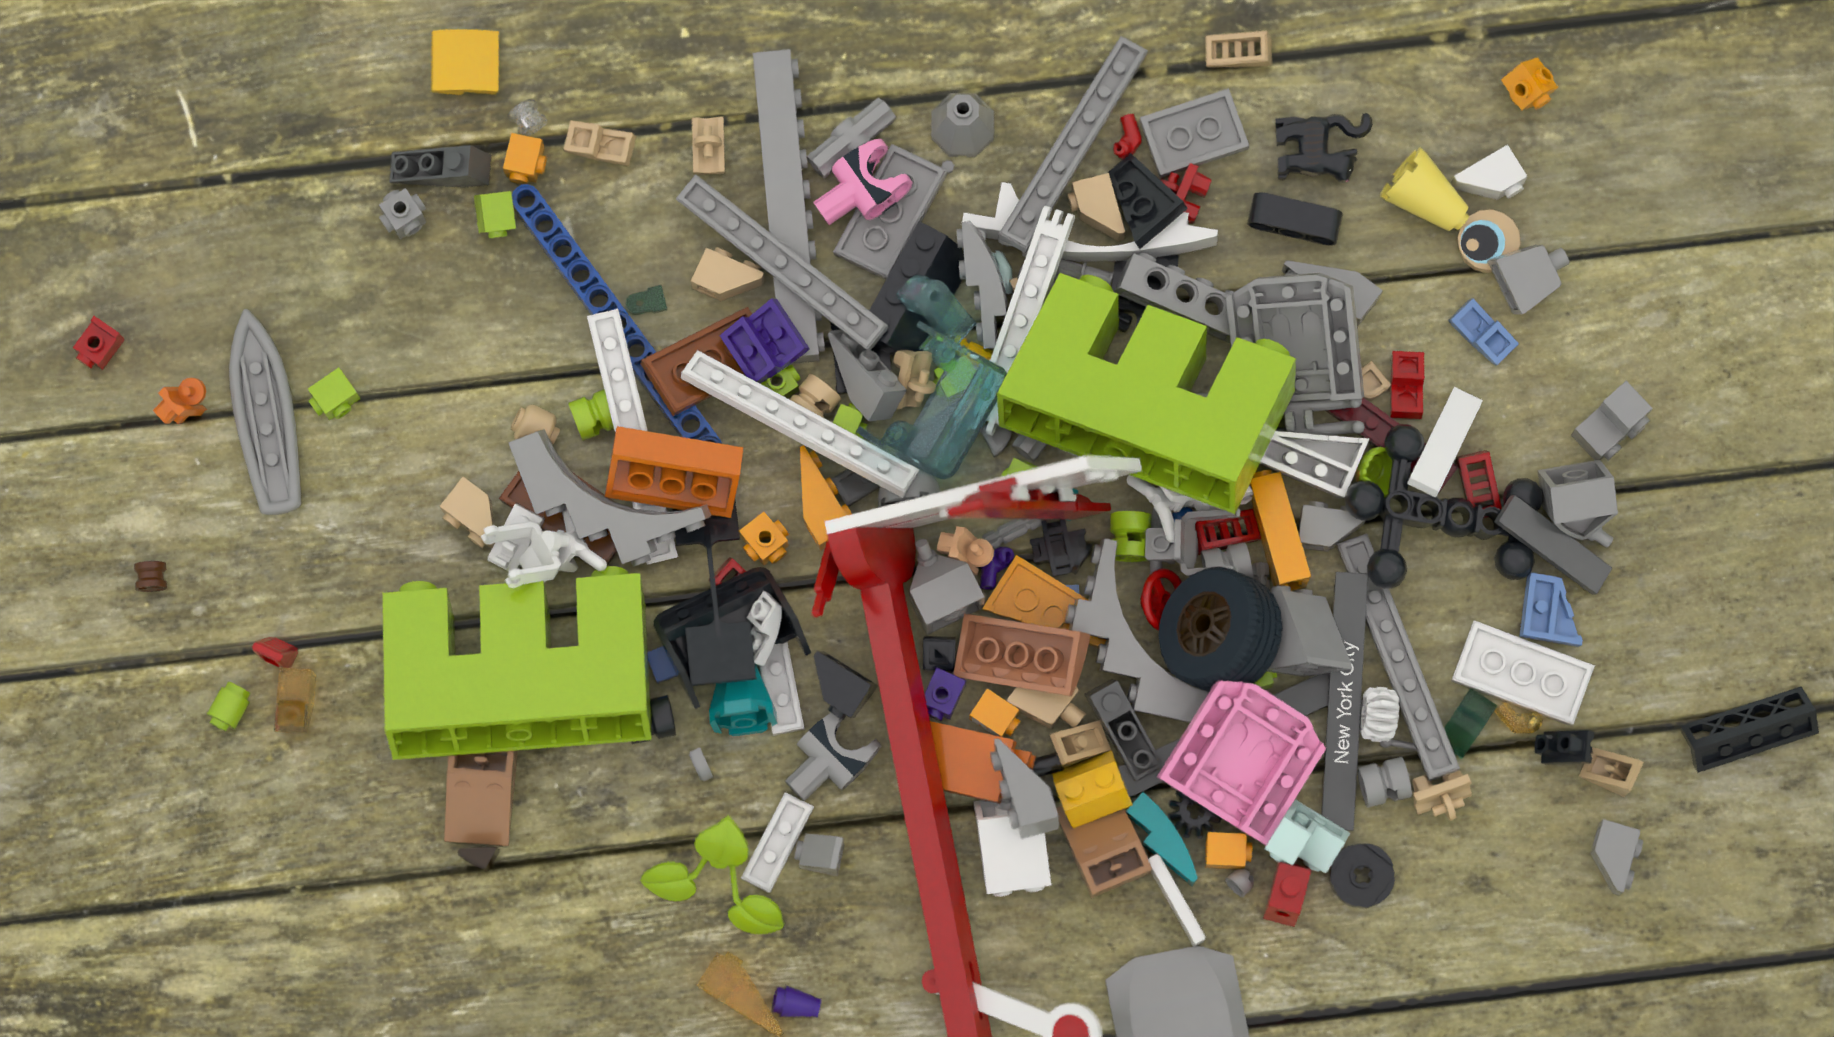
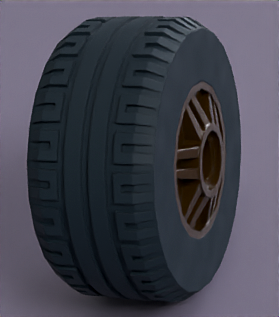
(1220, 628)

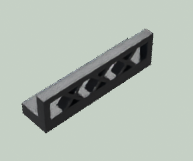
(1753, 733)

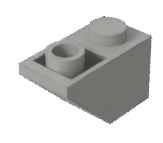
(1325, 527)
(1613, 854)

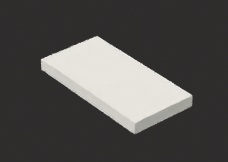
(1523, 673)

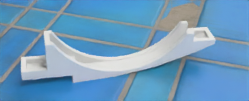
(1174, 239)

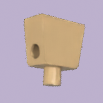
(1047, 707)

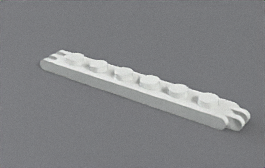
(1030, 291)

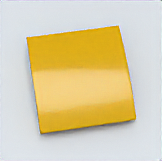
(464, 61)

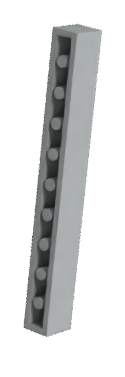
(784, 180)

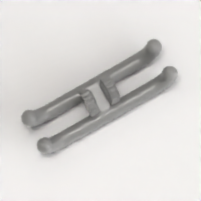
(1300, 417)

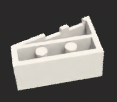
(1316, 459)

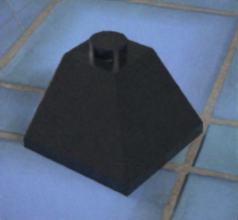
(842, 686)

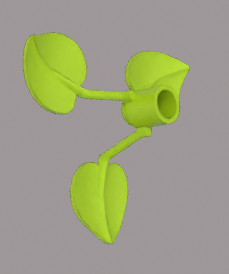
(723, 847)

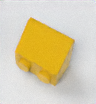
(1091, 789)

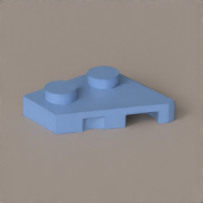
(1547, 612)

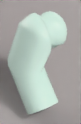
(1005, 270)

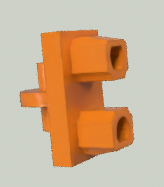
(181, 401)

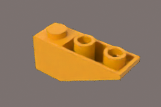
(818, 498)

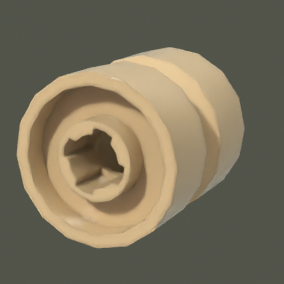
(816, 396)

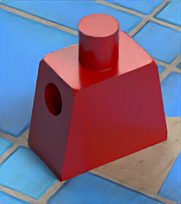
(1287, 893)

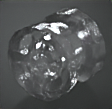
(527, 117)

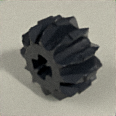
(1184, 816)

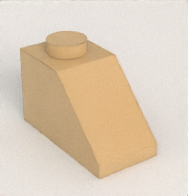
(1097, 205)

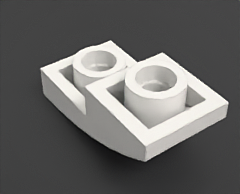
(766, 619)

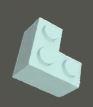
(1306, 836)

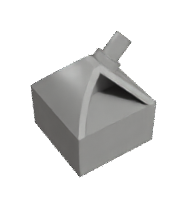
(1580, 499)
(942, 589)

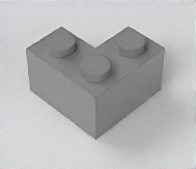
(1618, 416)

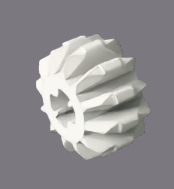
(1379, 714)

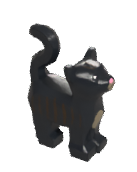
(1312, 141)

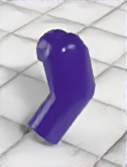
(1002, 558)

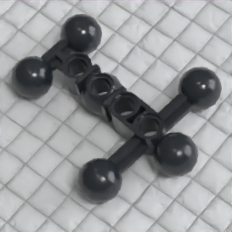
(1367, 501)

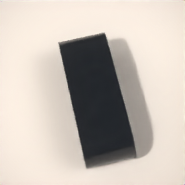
(1295, 218)

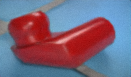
(1131, 139)

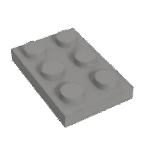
(1194, 133)

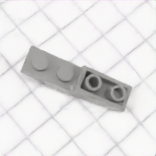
(982, 269)

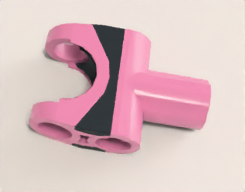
(859, 187)

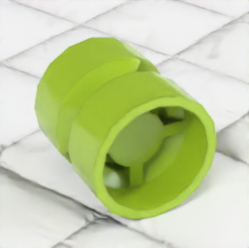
(591, 415)
(1130, 525)

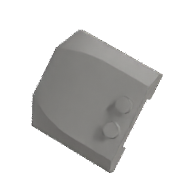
(1315, 324)
(1177, 995)

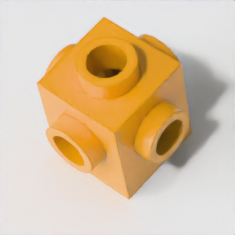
(1530, 84)
(760, 529)

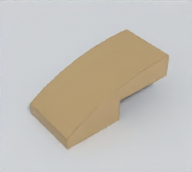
(599, 144)

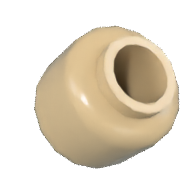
(533, 420)

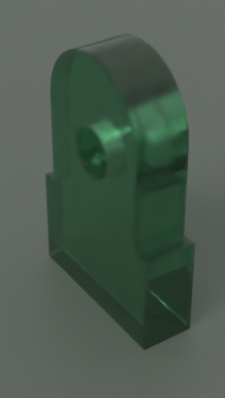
(652, 299)

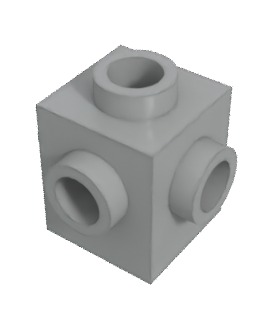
(406, 222)

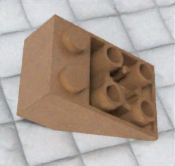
(480, 798)
(1106, 851)

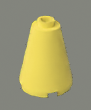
(1426, 192)

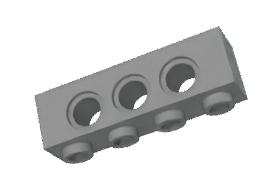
(1134, 287)

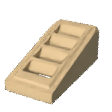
(1251, 60)

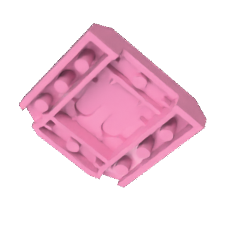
(1244, 757)

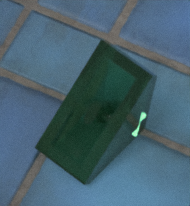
(1468, 721)

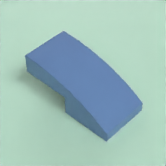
(1483, 332)

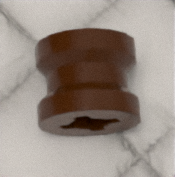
(150, 576)

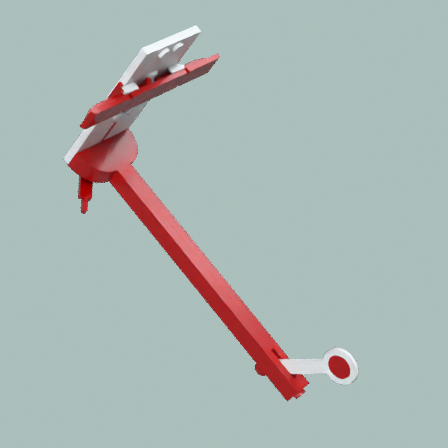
(877, 556)

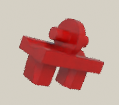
(1192, 182)

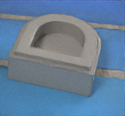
(700, 765)

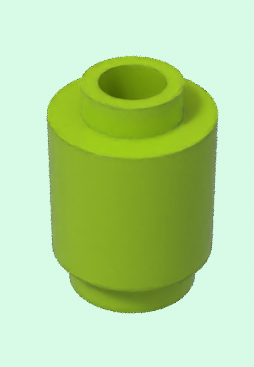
(228, 706)

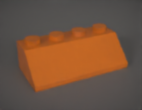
(673, 471)

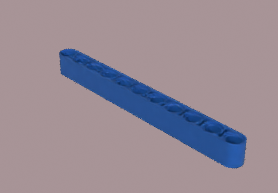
(595, 286)

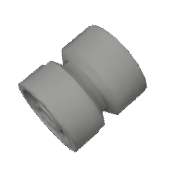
(1235, 555)
(1384, 782)

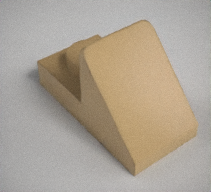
(1080, 743)

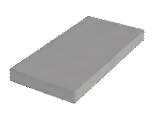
(879, 241)

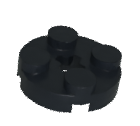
(1360, 857)

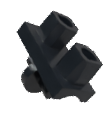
(1564, 747)

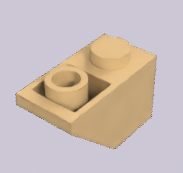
(724, 277)
(468, 508)

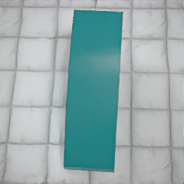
(1162, 837)

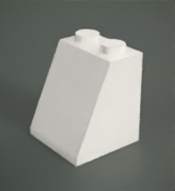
(1006, 858)

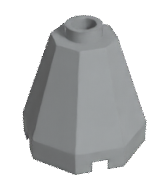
(962, 125)

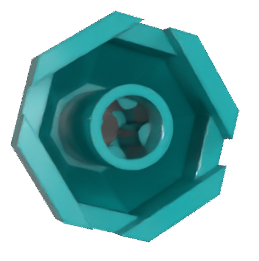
(742, 707)

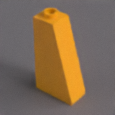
(1278, 531)

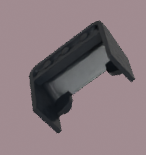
(734, 602)

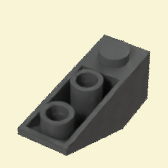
(441, 167)
(1123, 728)

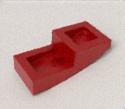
(1407, 385)

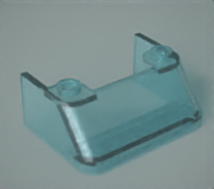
(950, 415)

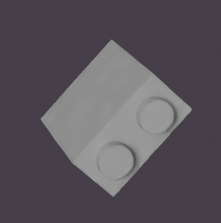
(1309, 635)

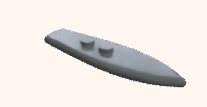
(264, 417)

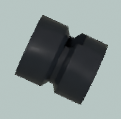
(661, 718)

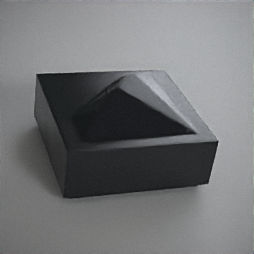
(939, 653)

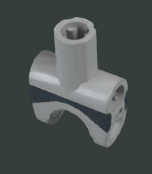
(828, 759)

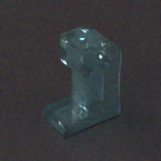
(937, 306)

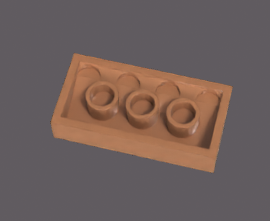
(1020, 654)

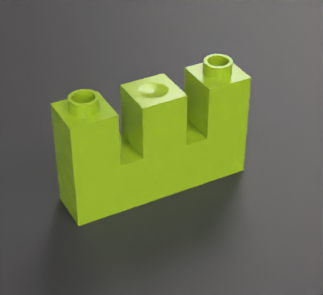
(1144, 404)
(518, 686)

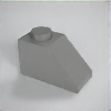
(820, 853)

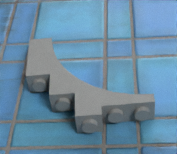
(632, 530)
(1102, 617)

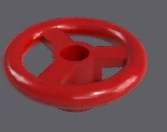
(1154, 595)

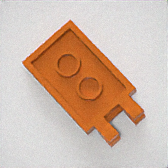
(967, 764)

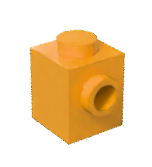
(524, 159)

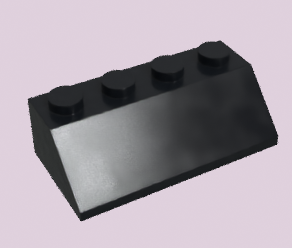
(924, 254)

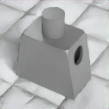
(1528, 275)

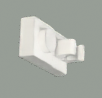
(507, 553)

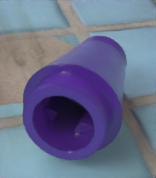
(795, 1003)

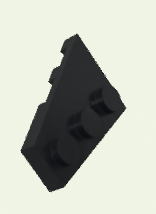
(1144, 199)

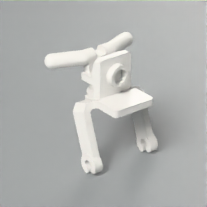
(1167, 500)
(547, 552)

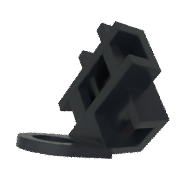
(1054, 550)

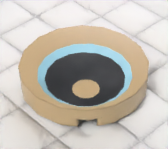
(1485, 237)

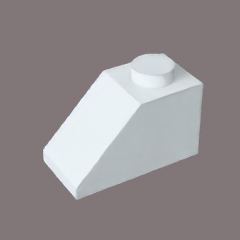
(1492, 176)

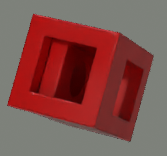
(109, 343)

